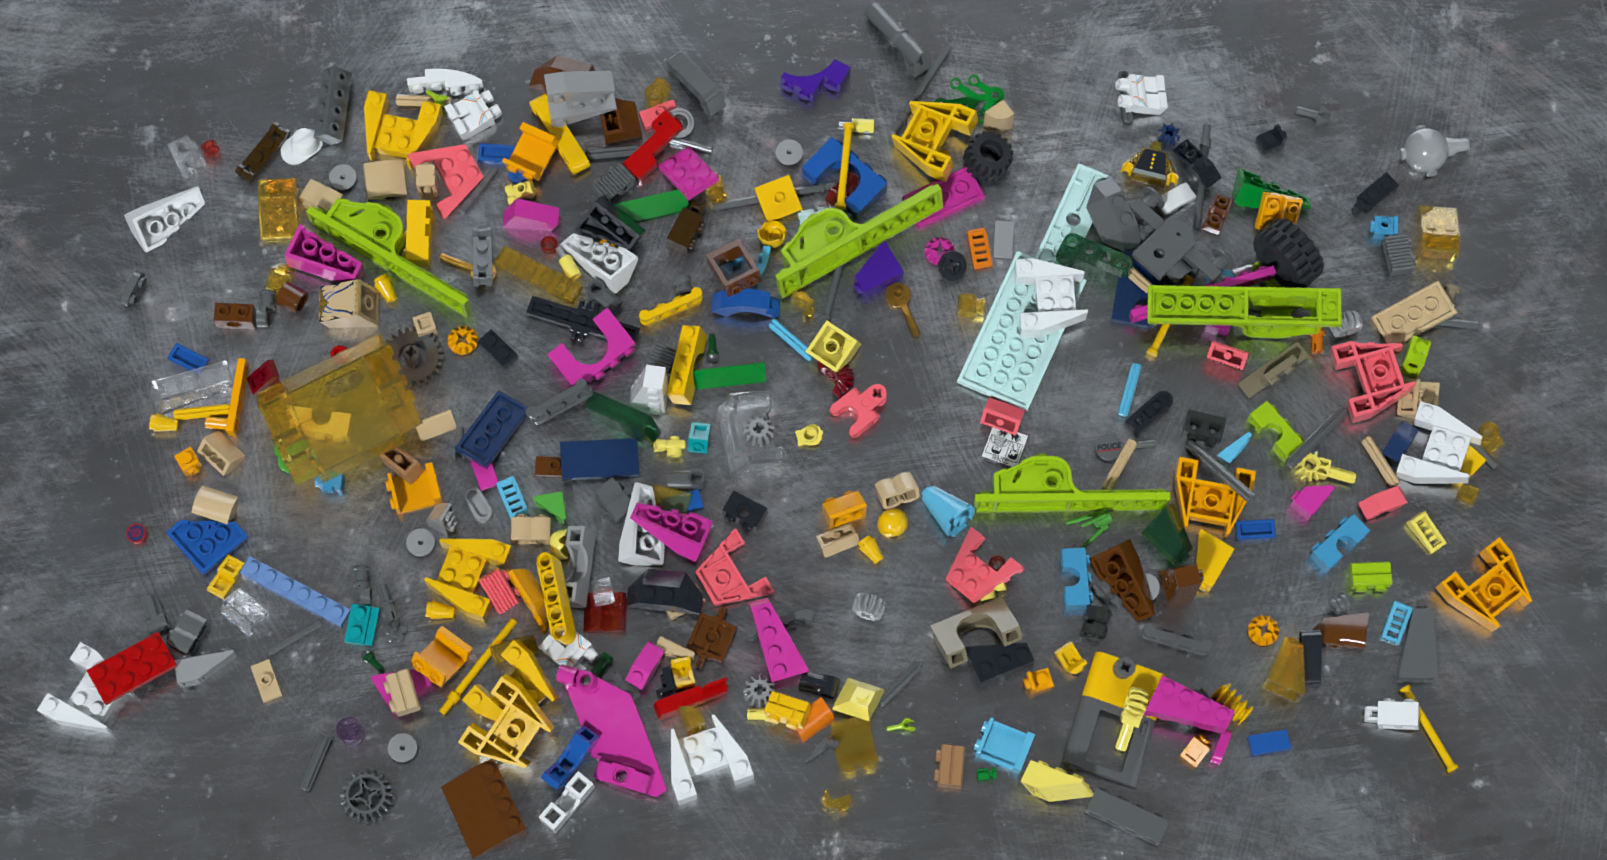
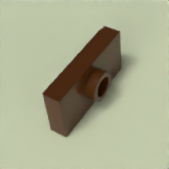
(548, 466)

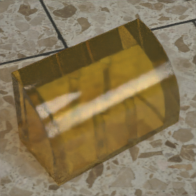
(692, 720)

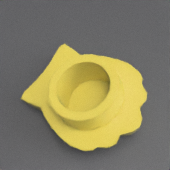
(809, 435)

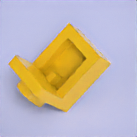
(1070, 658)
(682, 672)

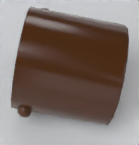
(292, 297)

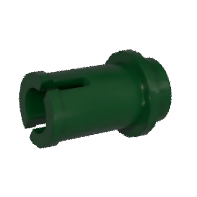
(602, 663)

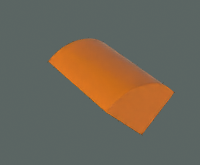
(818, 719)

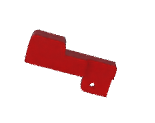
(643, 160)
(692, 697)

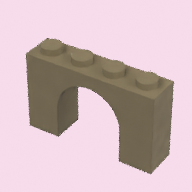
(989, 615)

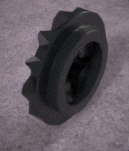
(958, 270)

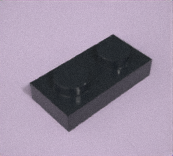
(497, 349)

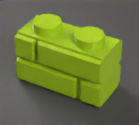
(1370, 576)

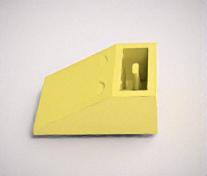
(1054, 783)

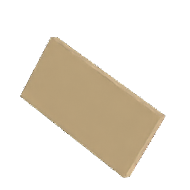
(1414, 314)

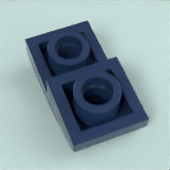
(1400, 441)

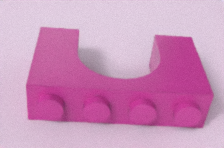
(618, 346)

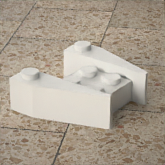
(1053, 297)
(1444, 450)
(85, 706)
(703, 755)

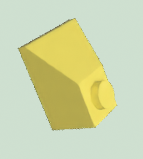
(858, 699)

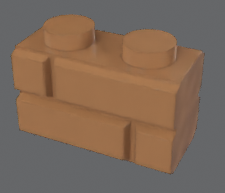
(402, 464)
(950, 766)

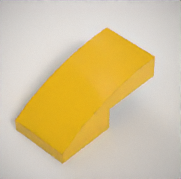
(226, 577)

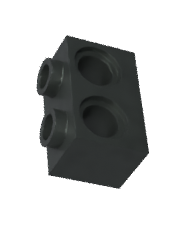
(1204, 422)

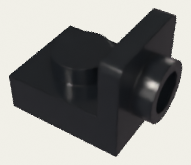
(1272, 139)
(667, 680)

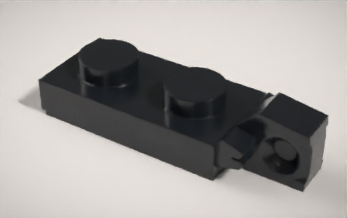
(1375, 193)

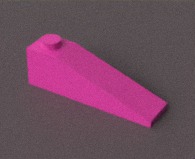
(678, 531)

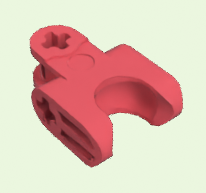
(863, 405)

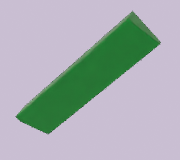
(653, 206)
(729, 375)

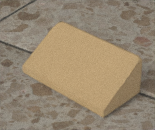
(436, 425)
(838, 539)

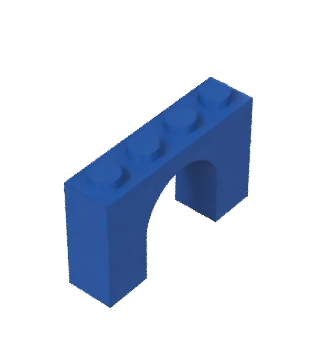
(829, 158)

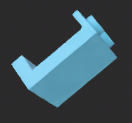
(1003, 745)

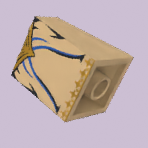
(349, 305)

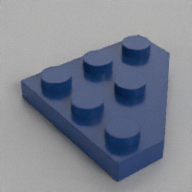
(206, 541)

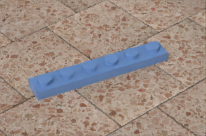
(295, 591)

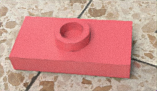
(649, 115)

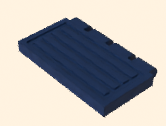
(1130, 295)

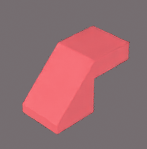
(1383, 502)

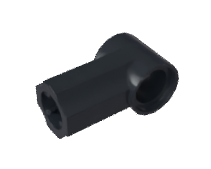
(823, 685)

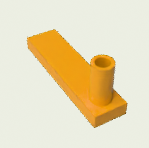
(231, 424)

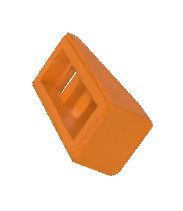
(976, 233)

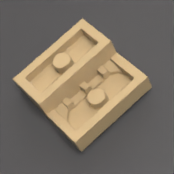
(384, 179)
(1423, 391)

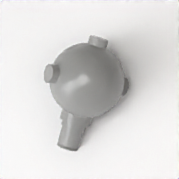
(1428, 150)

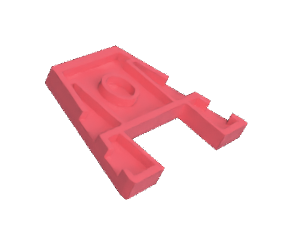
(455, 168)
(972, 575)
(722, 578)

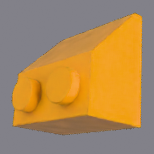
(844, 509)

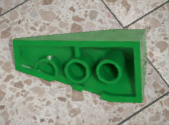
(1250, 188)

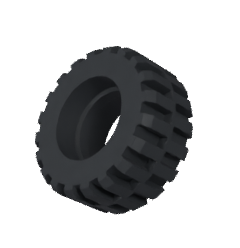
(1290, 253)

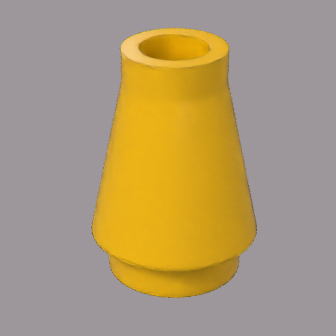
(385, 287)
(162, 423)
(870, 549)
(438, 610)

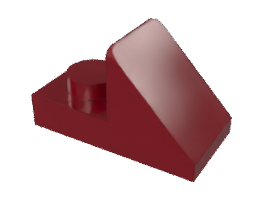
(263, 377)

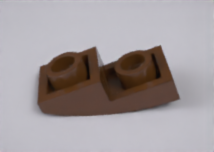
(1217, 214)

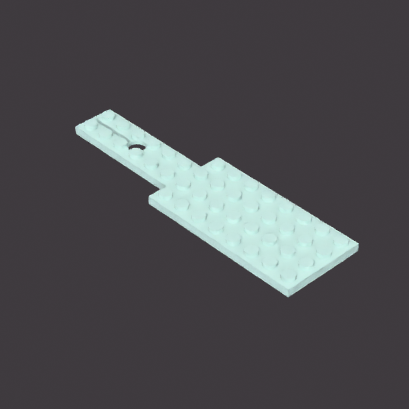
(1001, 361)

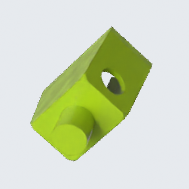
(1415, 353)

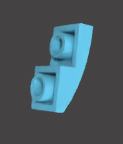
(763, 262)

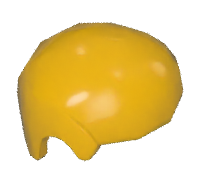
(772, 234)
(892, 522)

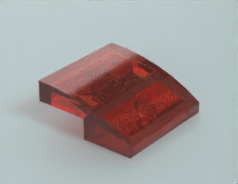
(606, 617)

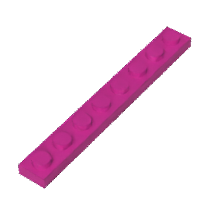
(1244, 280)

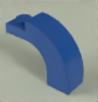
(746, 301)
(571, 759)

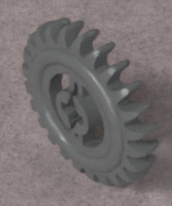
(409, 342)

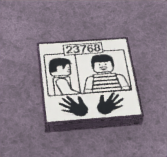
(1004, 448)

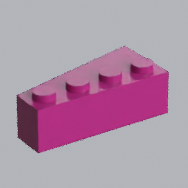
(321, 258)
(777, 647)
(1187, 707)

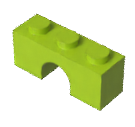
(1267, 417)

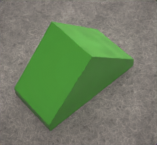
(553, 505)

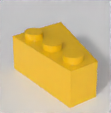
(419, 232)

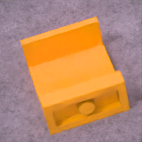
(531, 152)
(419, 495)
(442, 657)

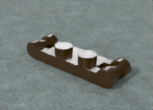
(263, 152)

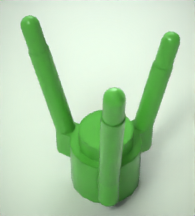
(1099, 519)

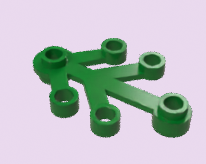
(973, 98)

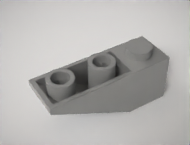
(443, 518)
(198, 669)

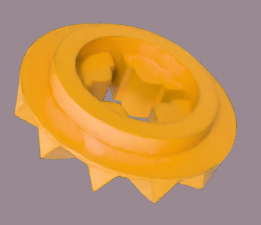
(462, 348)
(1255, 633)

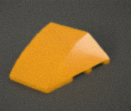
(531, 593)

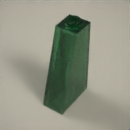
(623, 418)

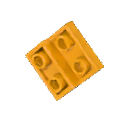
(1277, 206)

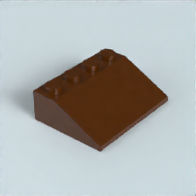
(484, 808)

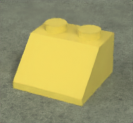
(833, 347)

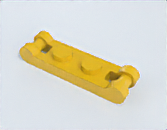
(666, 310)

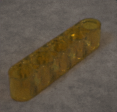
(538, 274)

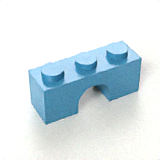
(1326, 553)
(1076, 561)

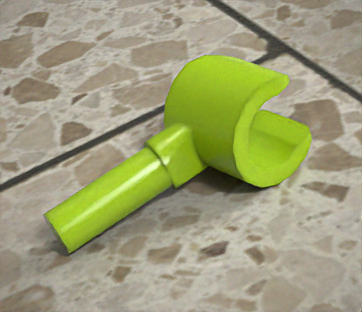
(438, 99)
(904, 725)

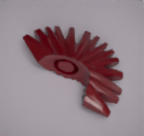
(841, 378)

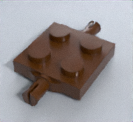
(711, 637)

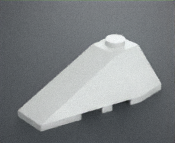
(159, 219)
(602, 261)
(636, 544)

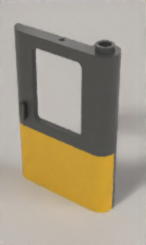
(1109, 693)

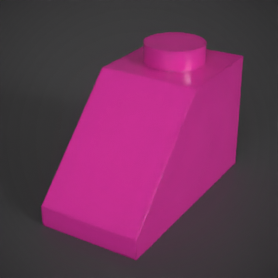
(1310, 499)
(645, 665)

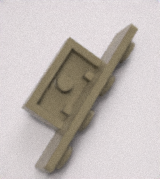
(1273, 370)

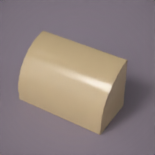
(999, 118)
(220, 453)
(215, 505)

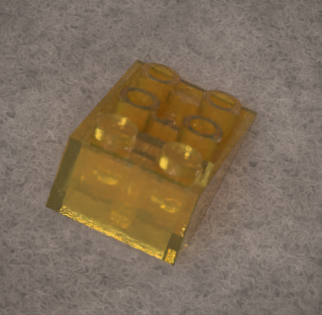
(278, 208)
(1438, 233)

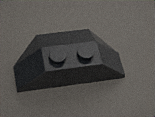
(665, 592)

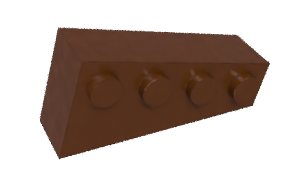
(1181, 583)

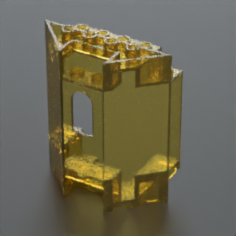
(342, 432)

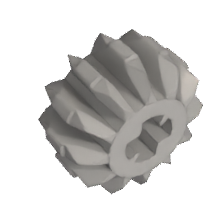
(1350, 324)
(751, 432)
(868, 606)
(752, 687)

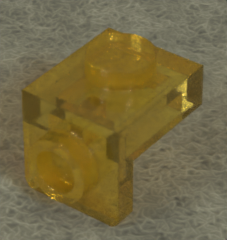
(278, 276)
(803, 301)
(840, 804)

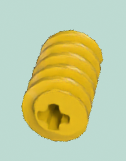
(1233, 702)

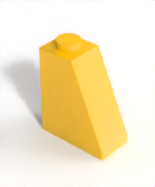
(1210, 557)

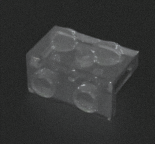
(243, 610)

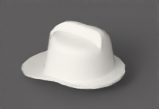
(300, 146)

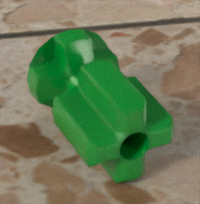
(984, 773)

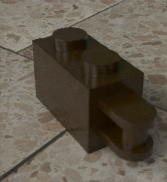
(686, 228)

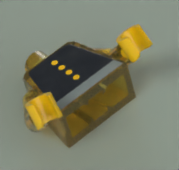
(1151, 166)

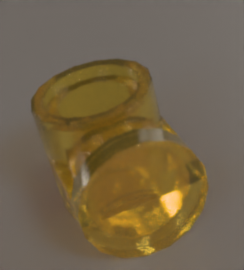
(659, 88)
(716, 191)
(969, 306)
(1494, 442)

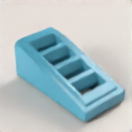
(1231, 452)
(506, 483)
(1403, 624)

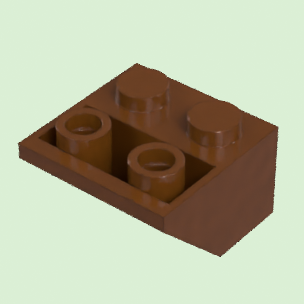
(621, 123)

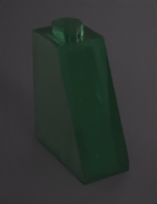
(1169, 535)

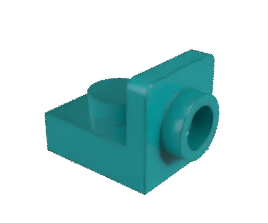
(699, 437)

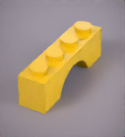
(681, 381)

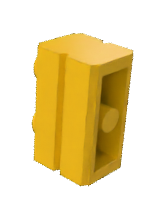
(787, 710)

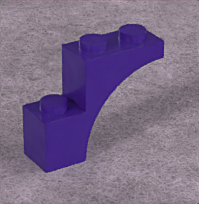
(808, 86)

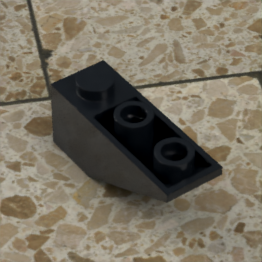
(1197, 163)

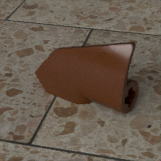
(1344, 631)

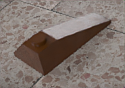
(1125, 576)

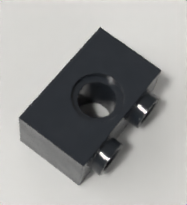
(739, 502)

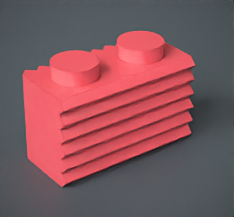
(1228, 355)
(1002, 416)
(499, 591)

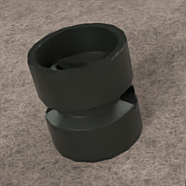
(1095, 622)

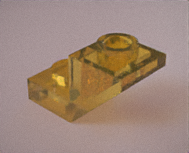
(497, 650)

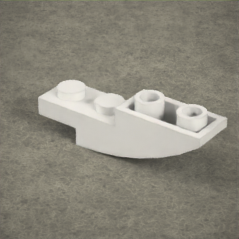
(438, 79)

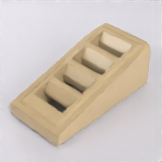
(674, 650)

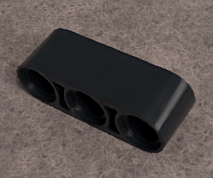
(1312, 656)

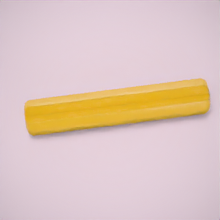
(201, 412)

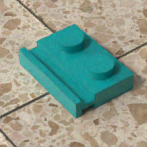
(362, 625)

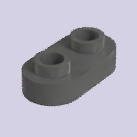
(132, 289)

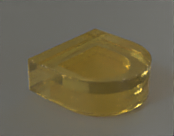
(1467, 495)

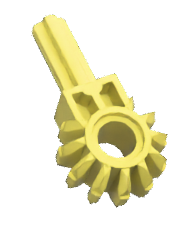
(1322, 470)
(1131, 716)

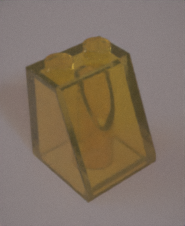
(1287, 671)

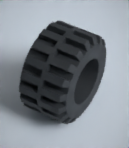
(995, 146)

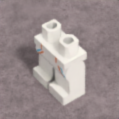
(1142, 94)
(472, 115)
(570, 655)

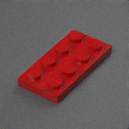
(131, 668)

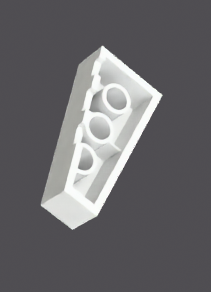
(650, 390)

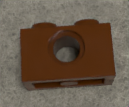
(235, 316)

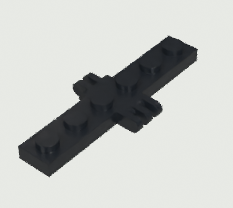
(578, 320)

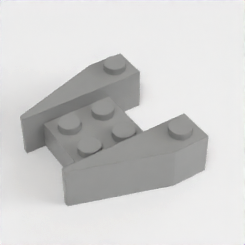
(579, 95)

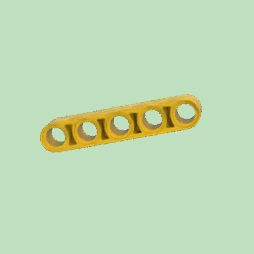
(567, 145)
(561, 605)

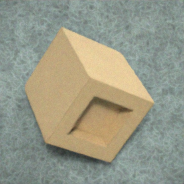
(425, 324)

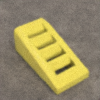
(1416, 529)

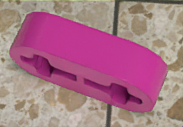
(1220, 747)

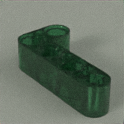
(1095, 258)

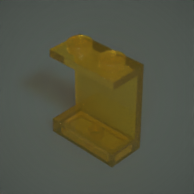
(855, 745)

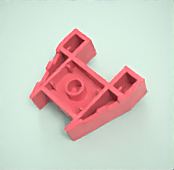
(1377, 373)

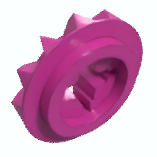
(933, 244)

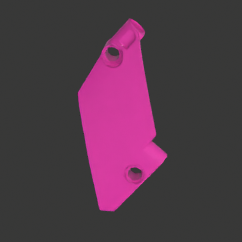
(622, 735)

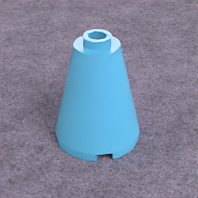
(947, 510)

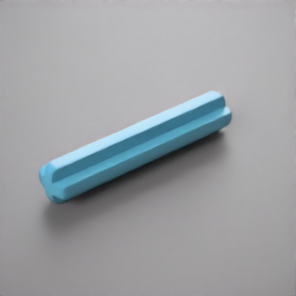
(790, 338)
(1129, 390)

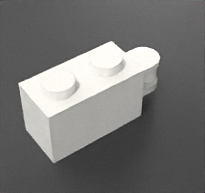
(1394, 714)

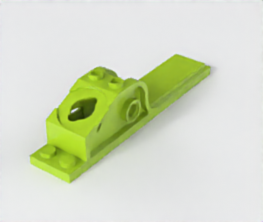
(380, 238)
(834, 239)
(1230, 307)
(1034, 493)

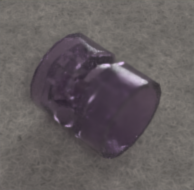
(350, 732)

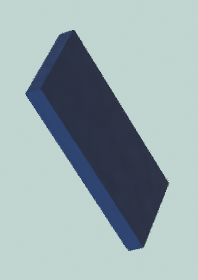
(492, 429)
(599, 459)

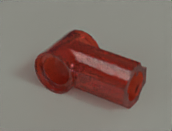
(832, 195)

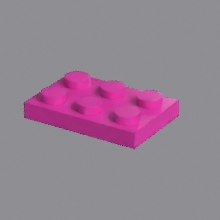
(688, 173)

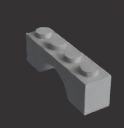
(581, 545)

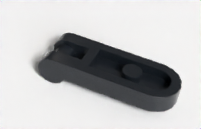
(1150, 411)

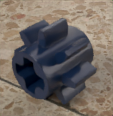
(1171, 136)

